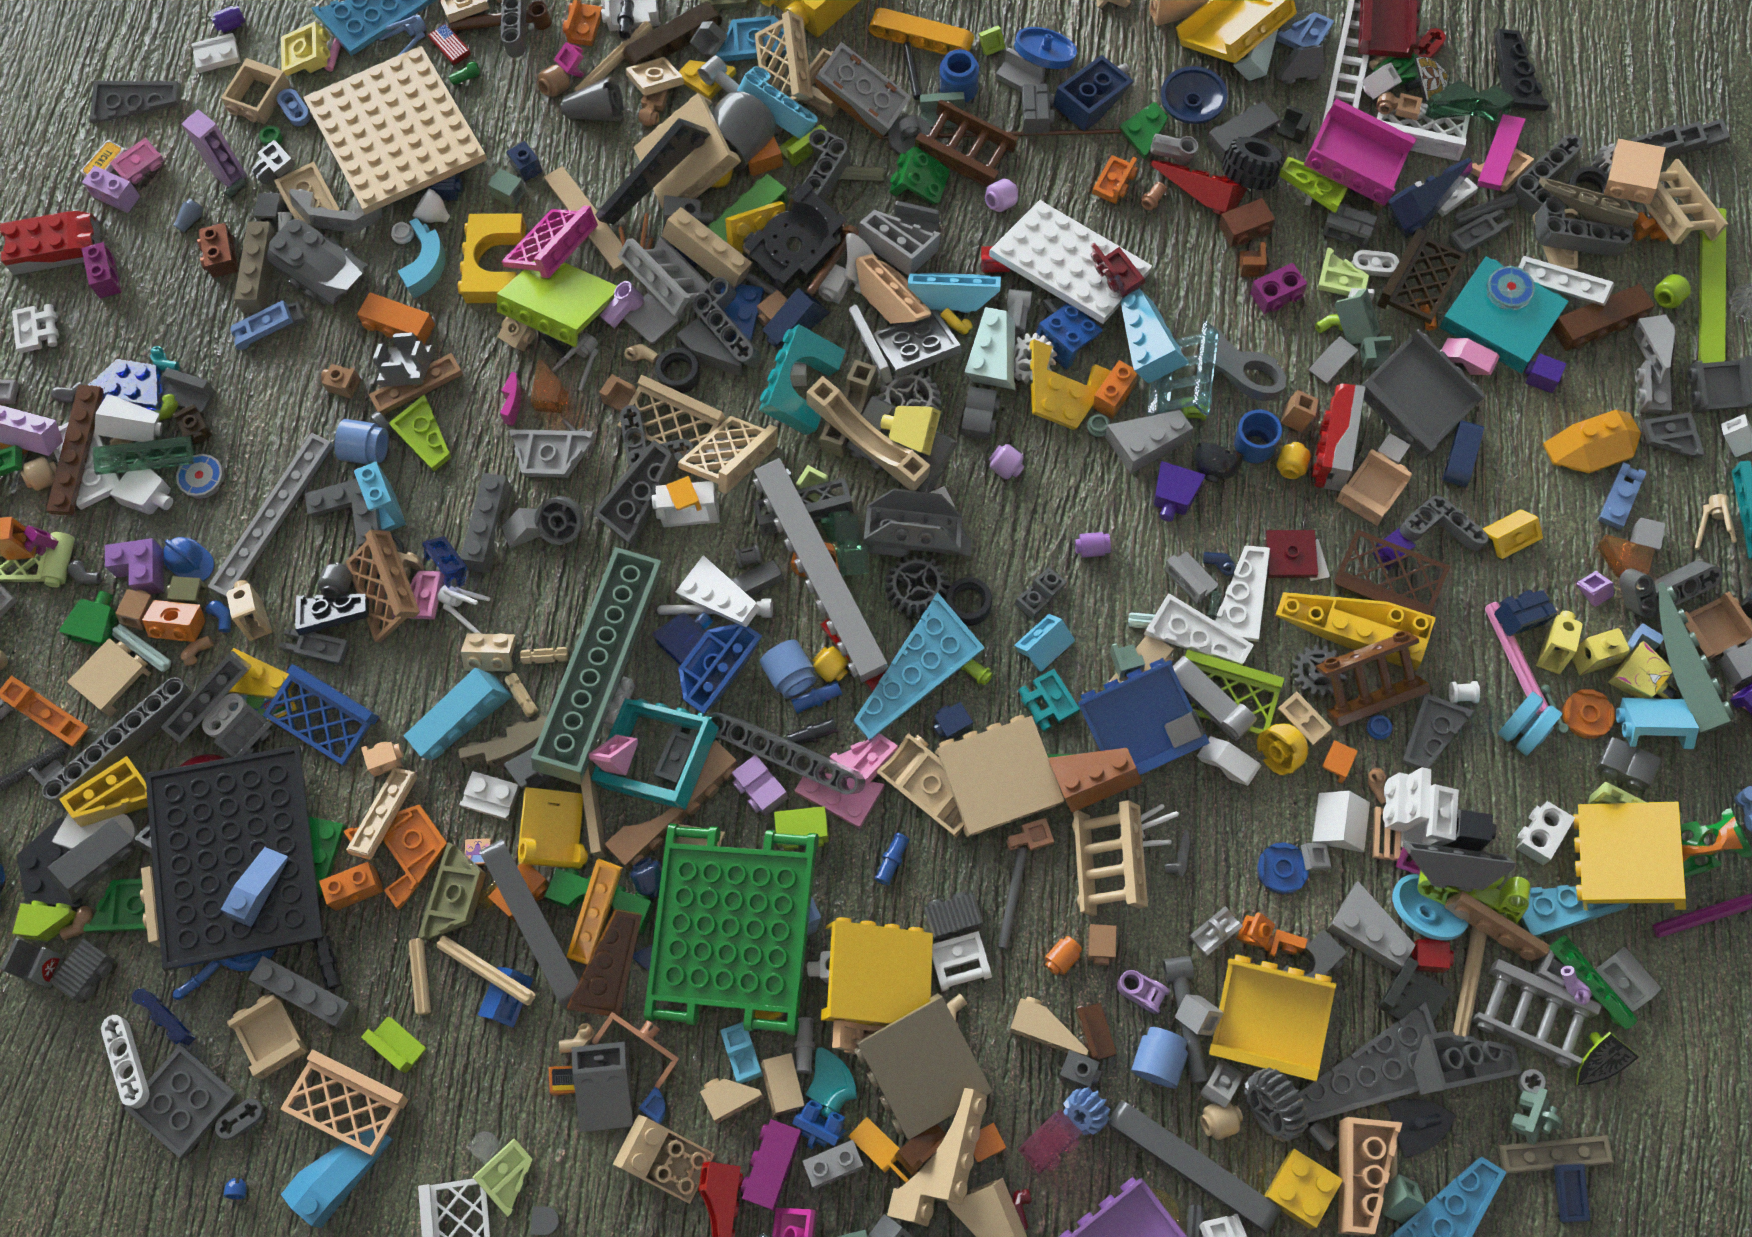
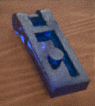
(163, 1016)

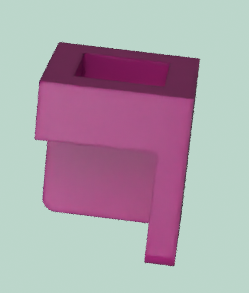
(569, 59)

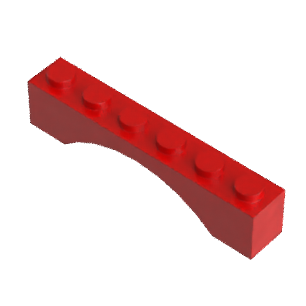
(719, 1191)

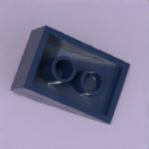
(1091, 92)

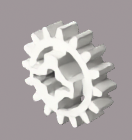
(1023, 354)

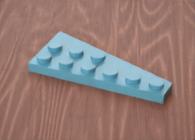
(926, 659)

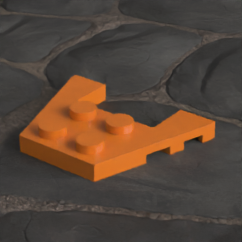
(415, 846)

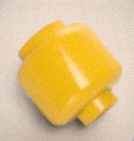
(1293, 460)
(830, 664)

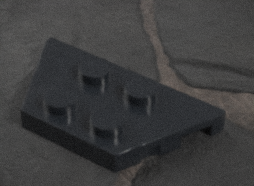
(34, 872)

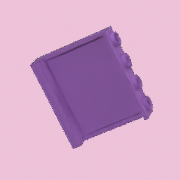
(1130, 1214)

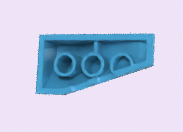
(329, 1180)

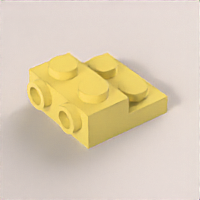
(305, 49)

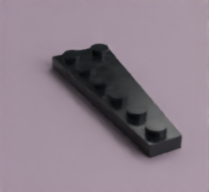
(657, 164)

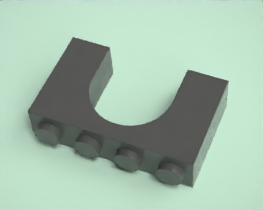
(940, 454)

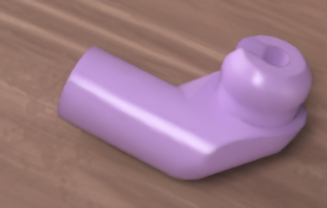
(1575, 986)

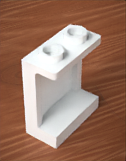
(643, 11)
(1441, 825)

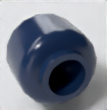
(647, 877)

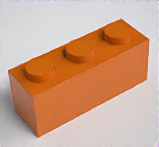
(394, 318)

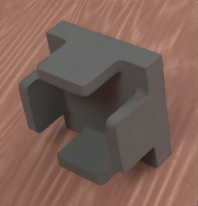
(405, 363)

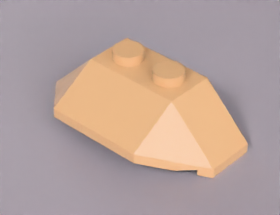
(889, 291)

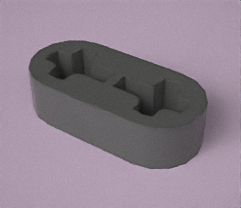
(237, 1114)

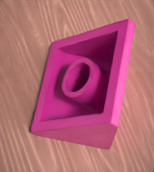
(794, 1222)

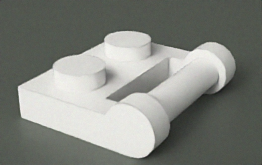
(956, 953)

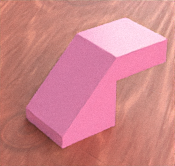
(1475, 357)

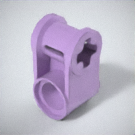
(1144, 991)

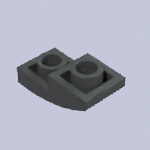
(1041, 593)

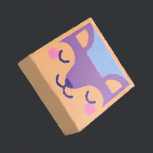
(472, 849)

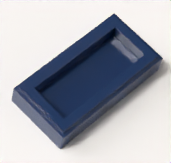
(1572, 1192)

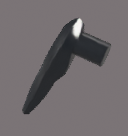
(553, 343)

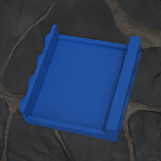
(1135, 715)

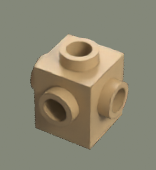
(516, 333)

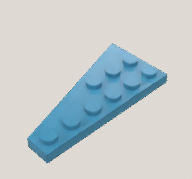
(364, 21)
(1458, 1206)

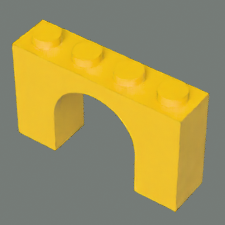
(481, 234)

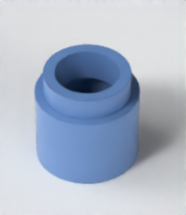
(361, 442)
(788, 668)
(1160, 1057)

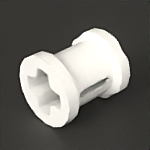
(1464, 692)

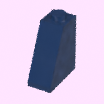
(798, 309)

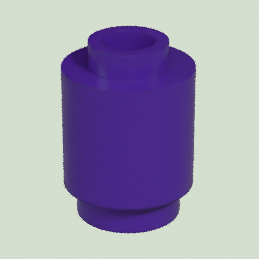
(228, 19)

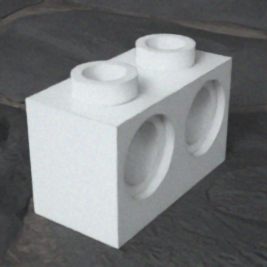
(1548, 835)

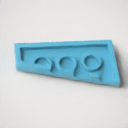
(1558, 909)

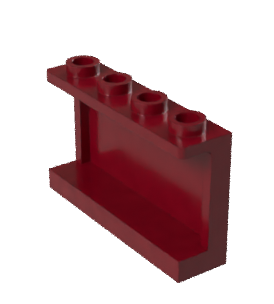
(1388, 27)

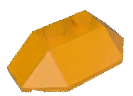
(1595, 442)

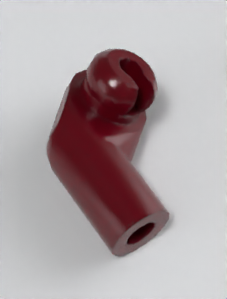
(1019, 1199)

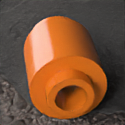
(1063, 956)

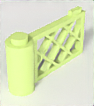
(51, 568)

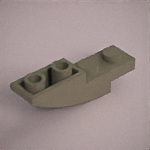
(499, 750)

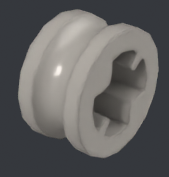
(1527, 1074)

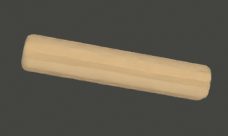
(419, 976)

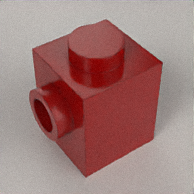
(1432, 955)

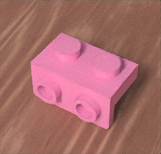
(137, 161)

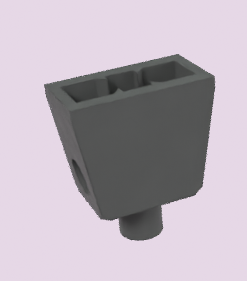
(692, 206)

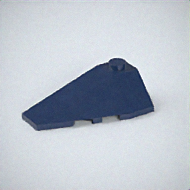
(1418, 205)

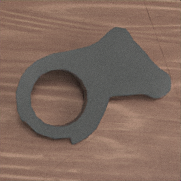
(1233, 363)

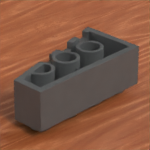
(630, 501)

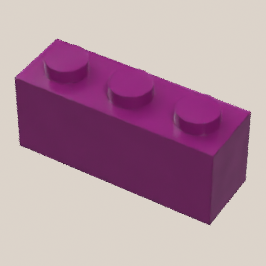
(771, 1164)

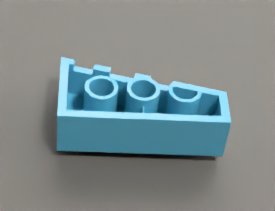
(1149, 339)

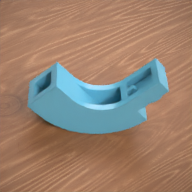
(429, 265)

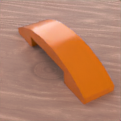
(43, 711)

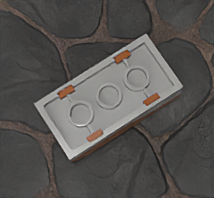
(861, 90)

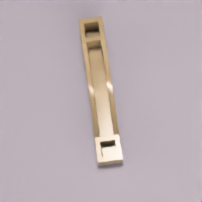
(894, 458)

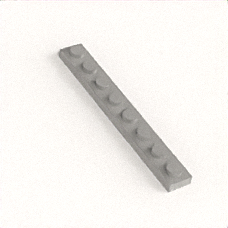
(271, 514)

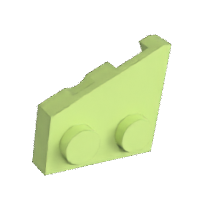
(1340, 275)
(1611, 794)

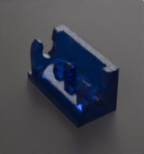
(446, 559)

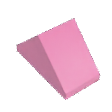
(615, 754)

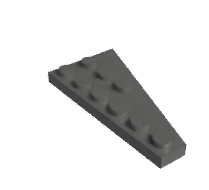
(1373, 1072)

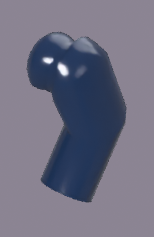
(1221, 560)

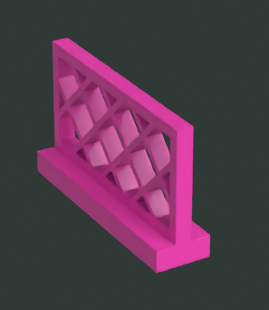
(555, 249)

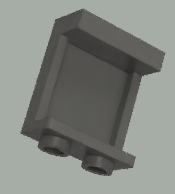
(1721, 384)

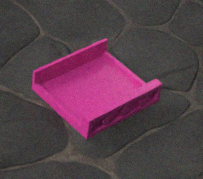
(1359, 151)

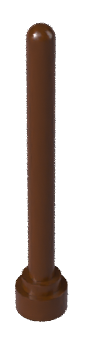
(832, 260)

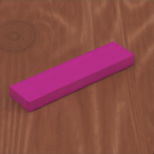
(1501, 152)

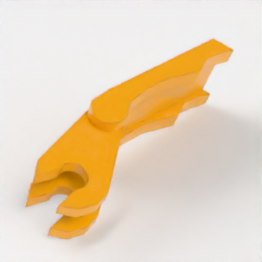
(877, 1146)

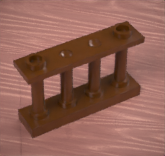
(957, 161)
(1388, 694)

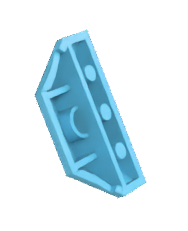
(954, 291)

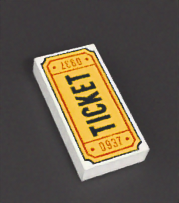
(103, 157)

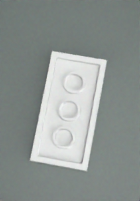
(93, 486)

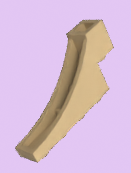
(947, 1170)

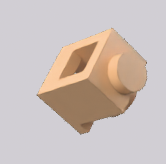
(383, 757)

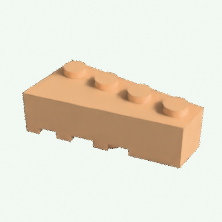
(1364, 1166)

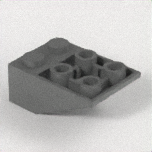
(603, 1086)

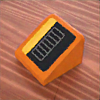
(561, 1080)

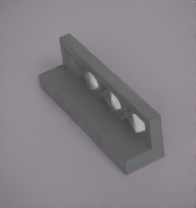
(816, 510)

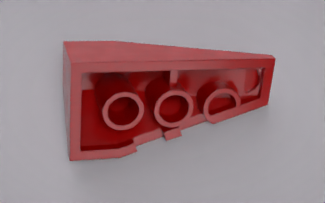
(1212, 191)

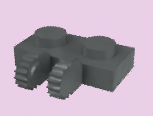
(273, 161)

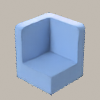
(1645, 634)

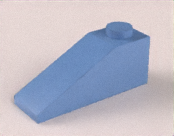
(254, 887)

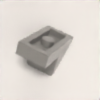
(1222, 1084)

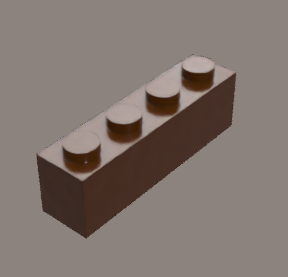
(1597, 321)

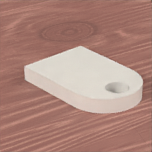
(72, 834)

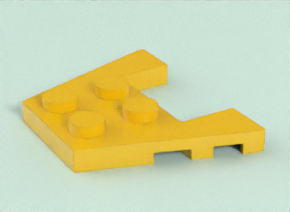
(1057, 396)

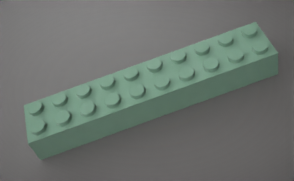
(596, 666)

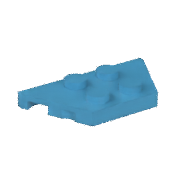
(741, 38)

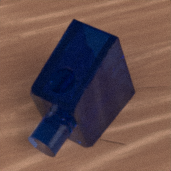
(681, 635)

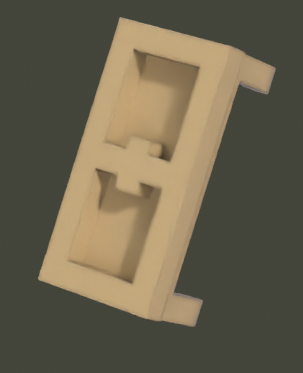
(1305, 718)
(782, 1084)

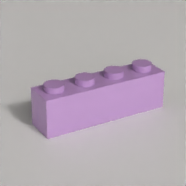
(213, 148)
(29, 431)

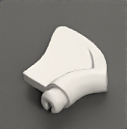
(855, 248)

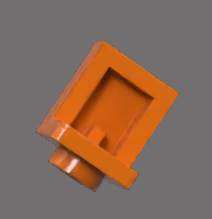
(1256, 930)

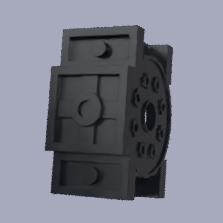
(817, 221)

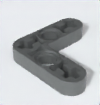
(636, 450)
(1436, 510)

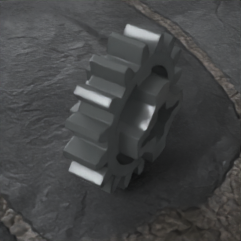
(1307, 663)

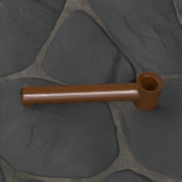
(536, 14)

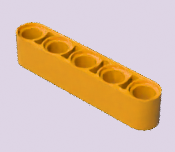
(919, 31)

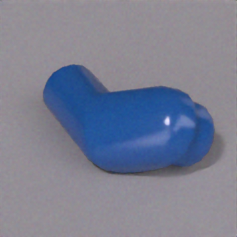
(223, 613)

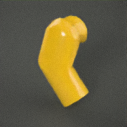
(955, 323)

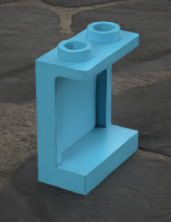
(380, 495)
(1657, 718)

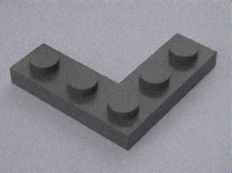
(340, 497)

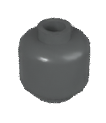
(334, 580)

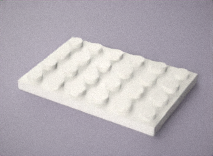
(1056, 256)

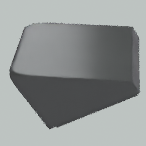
(1321, 1136)

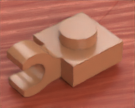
(1034, 835)

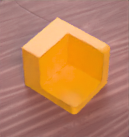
(683, 494)

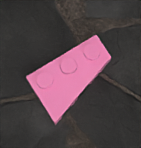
(850, 808)

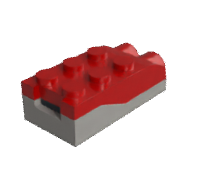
(48, 241)
(1338, 438)

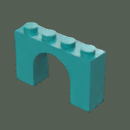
(780, 398)

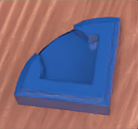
(654, 1106)

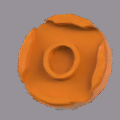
(1588, 714)

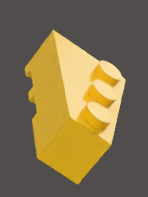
(107, 795)

